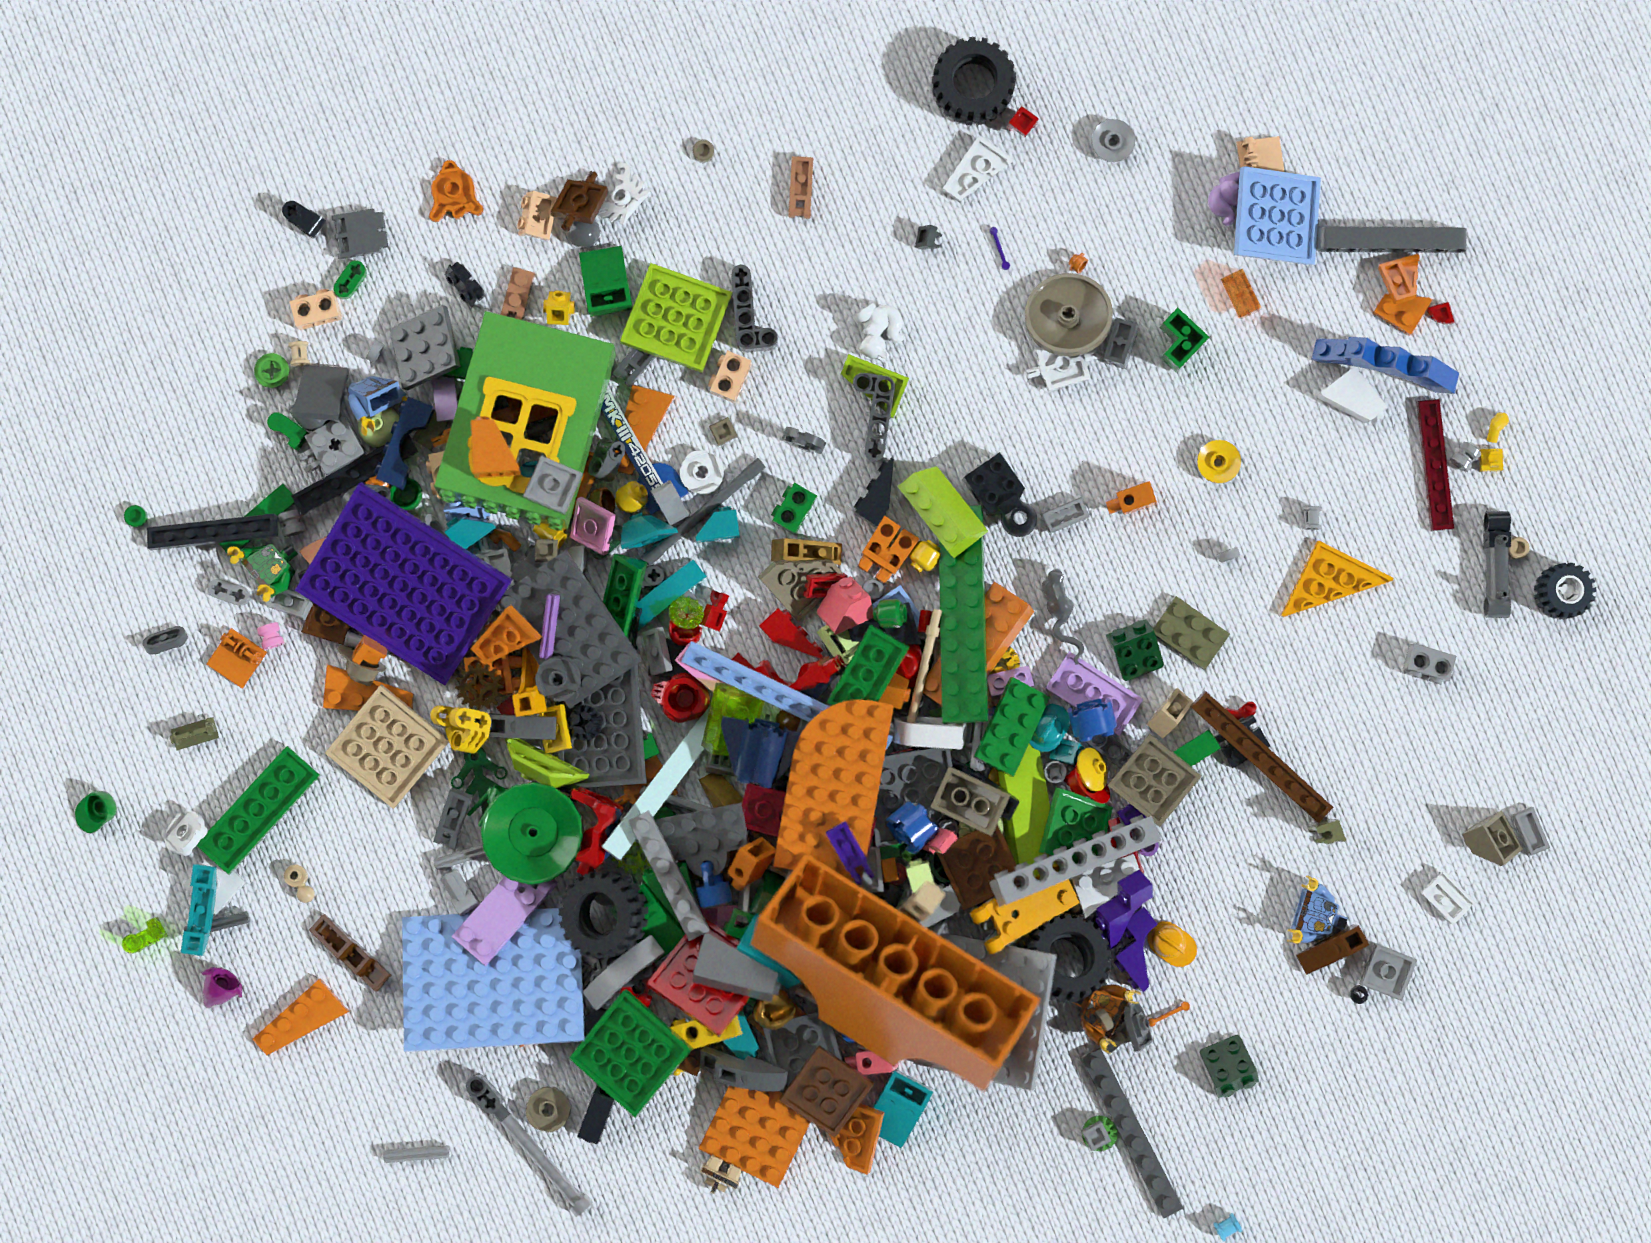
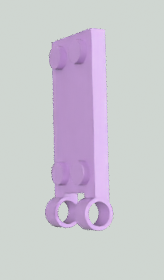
(500, 917)

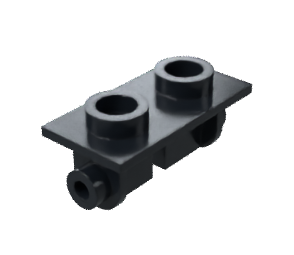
(457, 276)

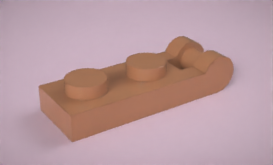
(801, 186)
(518, 293)

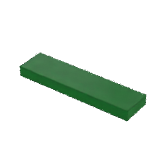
(276, 502)

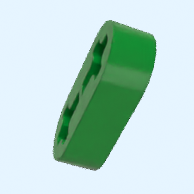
(346, 276)

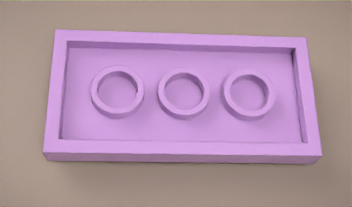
(1085, 683)

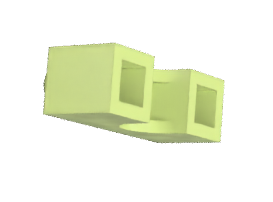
(918, 873)

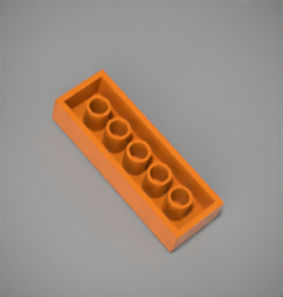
(1004, 620)

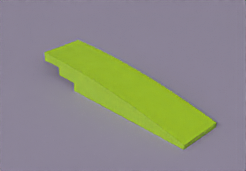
(1028, 822)

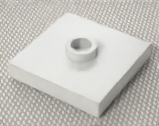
(226, 885)

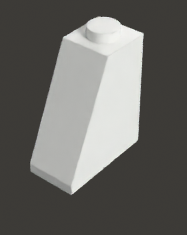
(1354, 396)

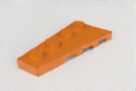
(644, 414)
(347, 694)
(307, 1013)

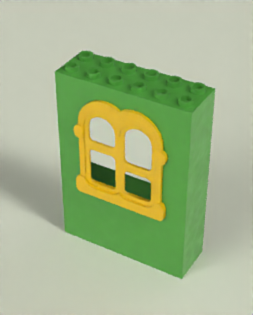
(540, 369)

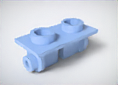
(457, 509)

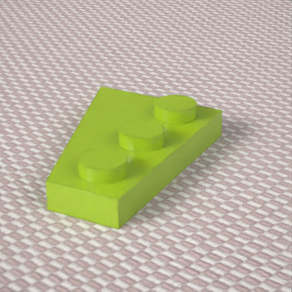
(855, 365)

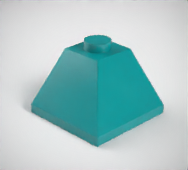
(644, 530)

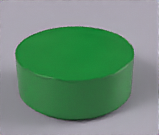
(135, 516)

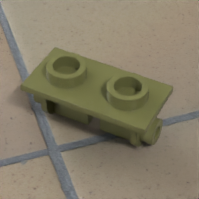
(194, 733)

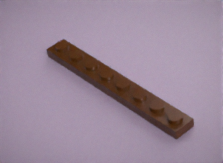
(1261, 756)

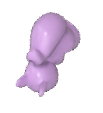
(1224, 196)

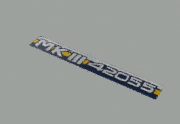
(632, 446)

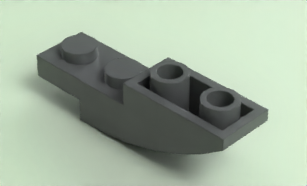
(521, 727)
(745, 1074)

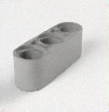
(670, 502)

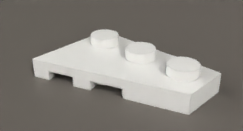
(976, 168)
(1100, 883)

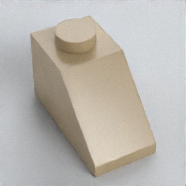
(1170, 713)

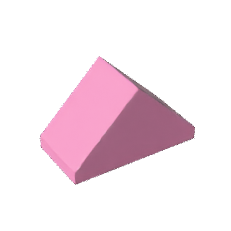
(719, 914)

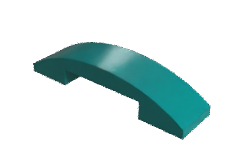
(669, 590)
(201, 910)

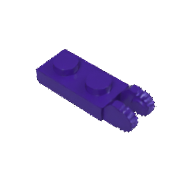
(849, 851)

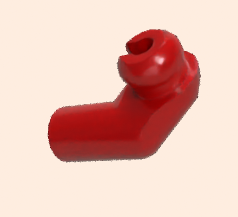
(1244, 711)

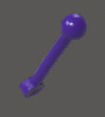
(1005, 264)

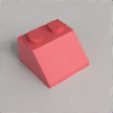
(845, 606)

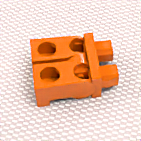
(887, 557)
(504, 668)

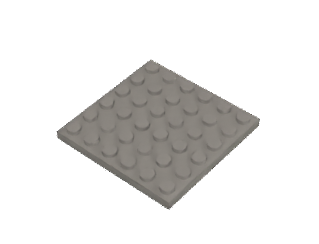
(1032, 972)

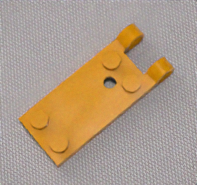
(1031, 910)

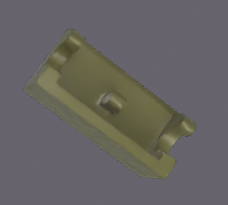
(1330, 831)

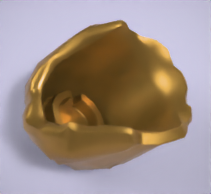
(775, 1013)

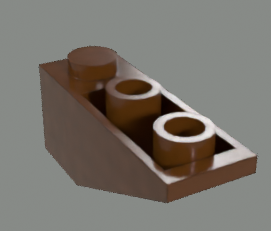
(1332, 949)

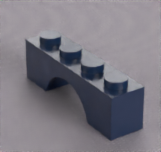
(414, 417)

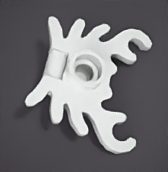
(624, 197)

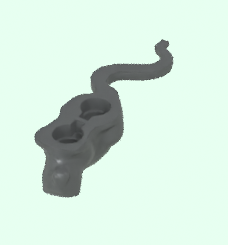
(1060, 607)

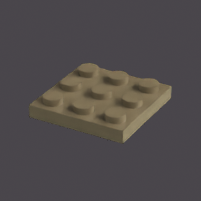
(1154, 780)

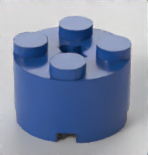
(1092, 719)
(911, 826)

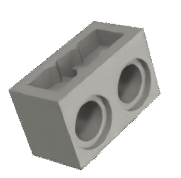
(1430, 658)

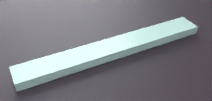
(659, 787)

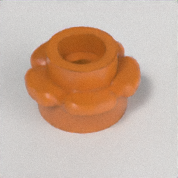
(1078, 263)

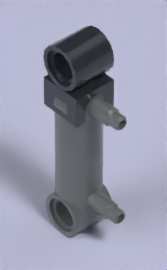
(1496, 542)

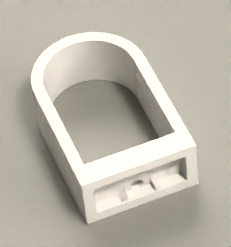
(928, 732)

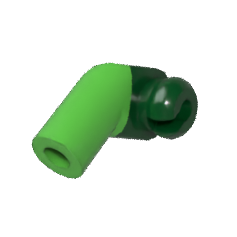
(907, 856)

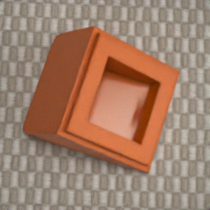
(889, 870)

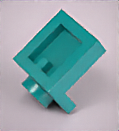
(1067, 752)

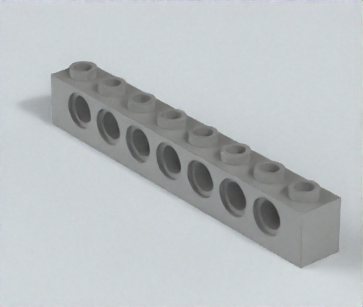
(1145, 833)

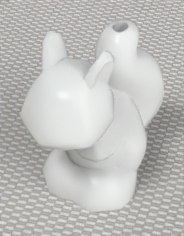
(875, 322)

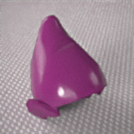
(219, 986)

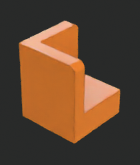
(369, 651)

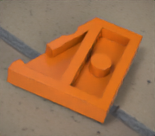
(1401, 278)
(1403, 315)

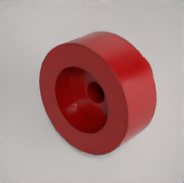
(902, 877)

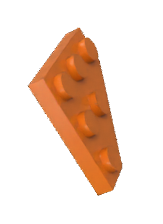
(859, 1138)

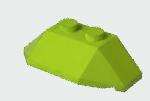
(542, 766)

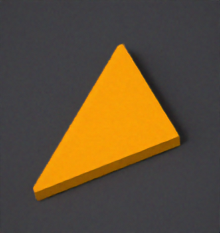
(1329, 577)

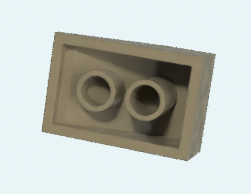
(970, 801)

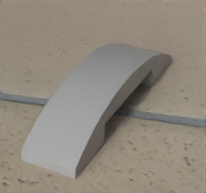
(622, 970)

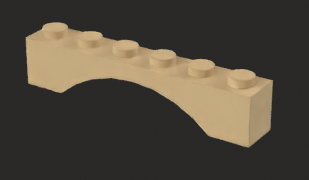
(922, 902)

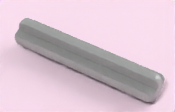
(415, 1154)

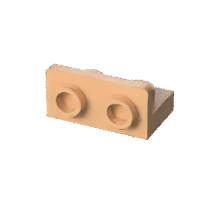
(536, 215)

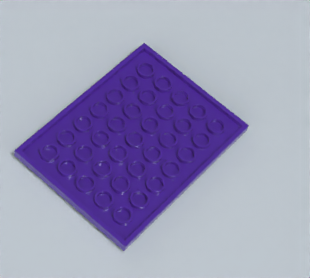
(403, 584)

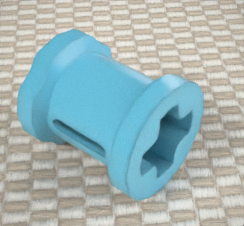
(1227, 1227)

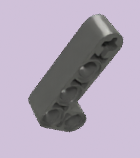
(747, 308)
(875, 417)

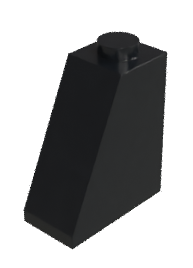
(596, 1116)

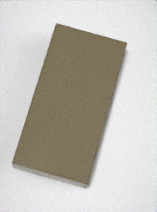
(434, 430)

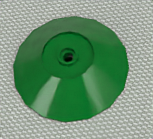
(508, 838)

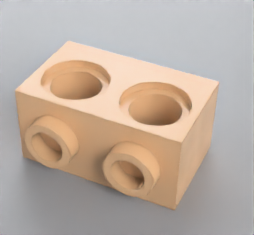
(316, 315)
(735, 378)

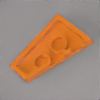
(505, 635)

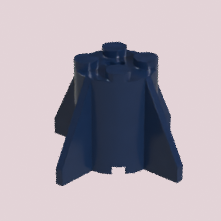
(758, 749)

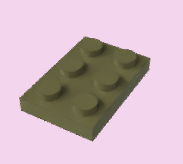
(1190, 633)

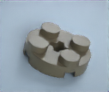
(547, 1122)

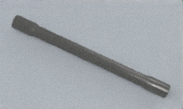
(747, 474)

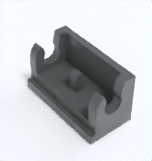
(1121, 342)

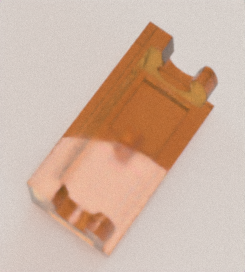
(1241, 294)

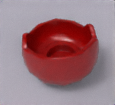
(684, 636)

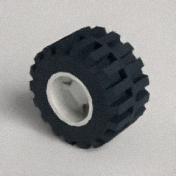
(1565, 591)

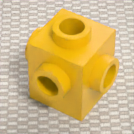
(558, 307)

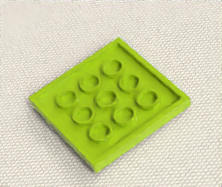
(676, 317)

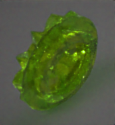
(678, 616)

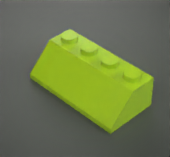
(943, 509)

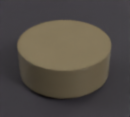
(703, 151)
(1104, 1019)

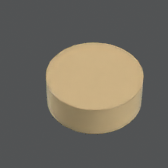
(1519, 548)

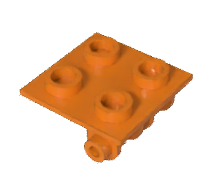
(236, 657)

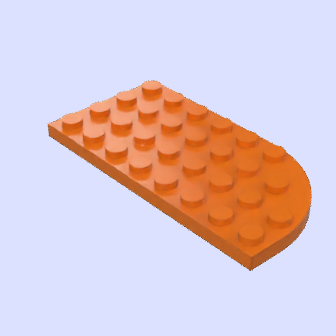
(834, 781)

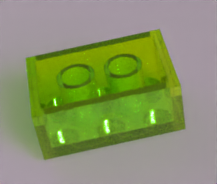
(732, 703)

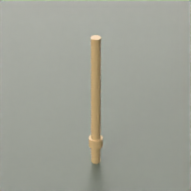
(932, 632)

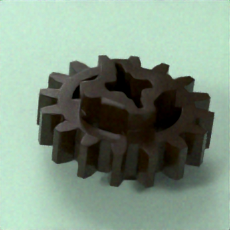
(479, 697)

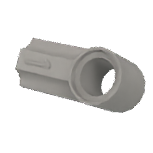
(462, 897)

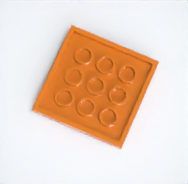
(755, 1133)

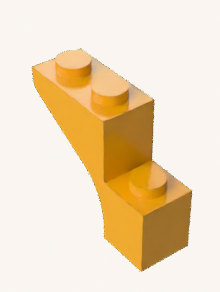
(528, 698)

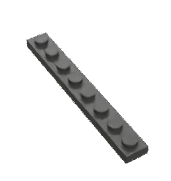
(1131, 1133)

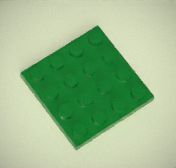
(630, 1053)

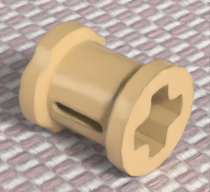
(302, 346)

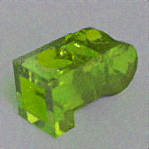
(139, 941)

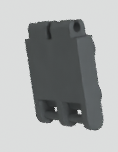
(360, 233)

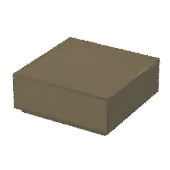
(723, 431)
(545, 550)

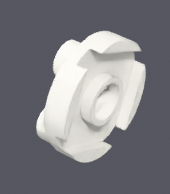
(707, 461)
(183, 842)

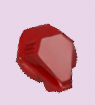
(682, 697)

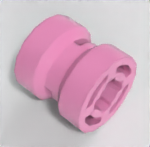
(271, 637)

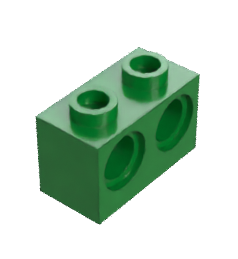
(799, 511)

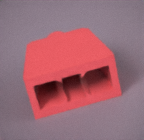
(878, 1064)

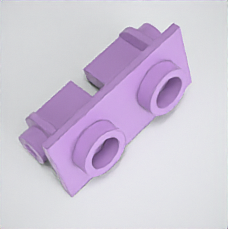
(998, 681)

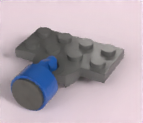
(705, 843)

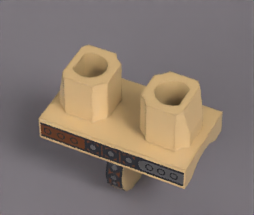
(712, 1169)

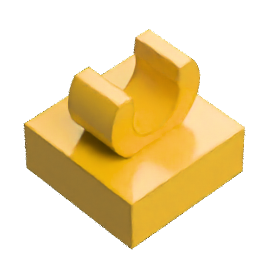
(1491, 460)

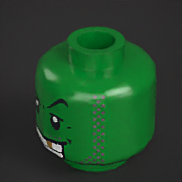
(890, 613)

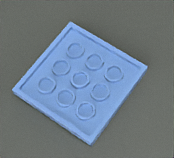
(1277, 216)

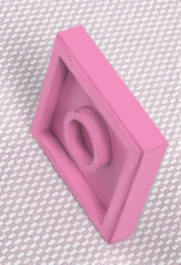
(592, 526)

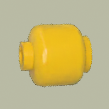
(631, 497)
(925, 556)

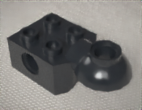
(1000, 492)

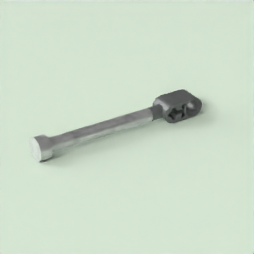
(578, 1202)

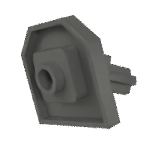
(1133, 1030)

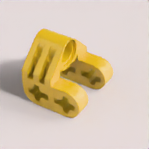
(463, 734)

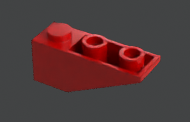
(784, 633)

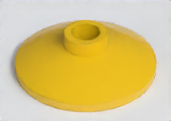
(1226, 453)
(1092, 769)

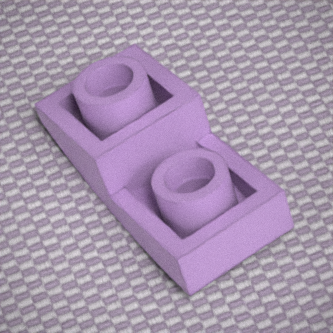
(445, 399)

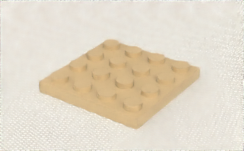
(387, 746)

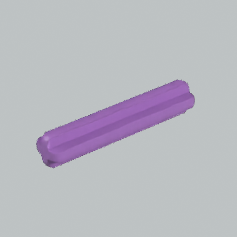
(549, 626)

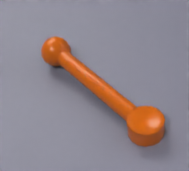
(1184, 1006)

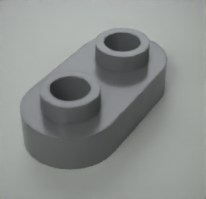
(165, 640)

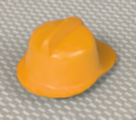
(1172, 944)

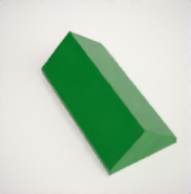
(624, 590)

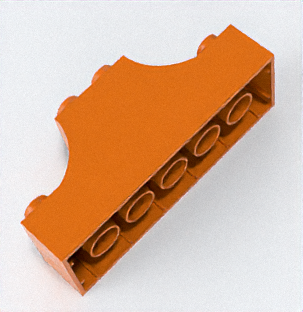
(891, 977)

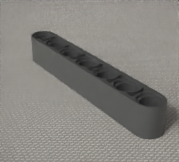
(1392, 239)

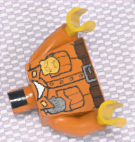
(1111, 999)

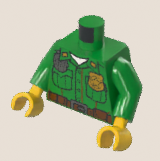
(267, 567)

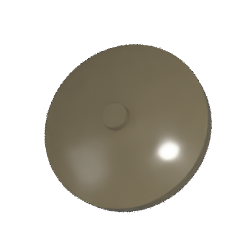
(1068, 314)

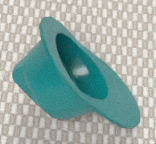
(1051, 728)

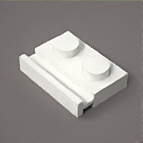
(1447, 897)

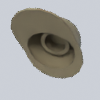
(363, 673)

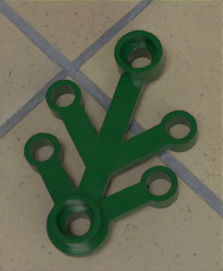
(480, 781)

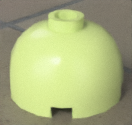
(382, 430)

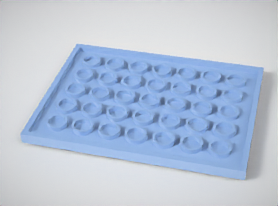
(519, 998)

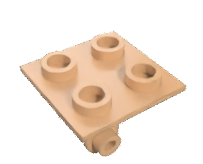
(1261, 153)

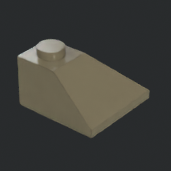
(1493, 839)

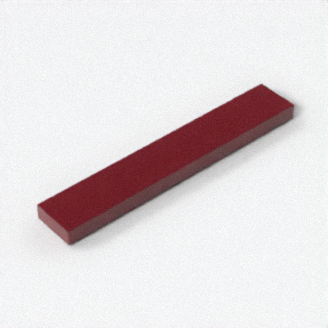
(1435, 465)

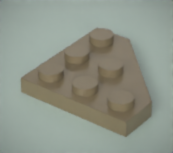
(788, 580)

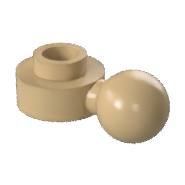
(305, 893)

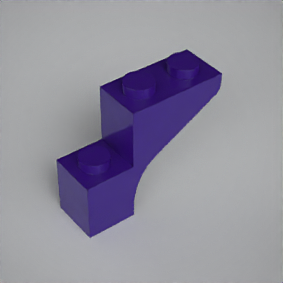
(1116, 913)
(1132, 957)

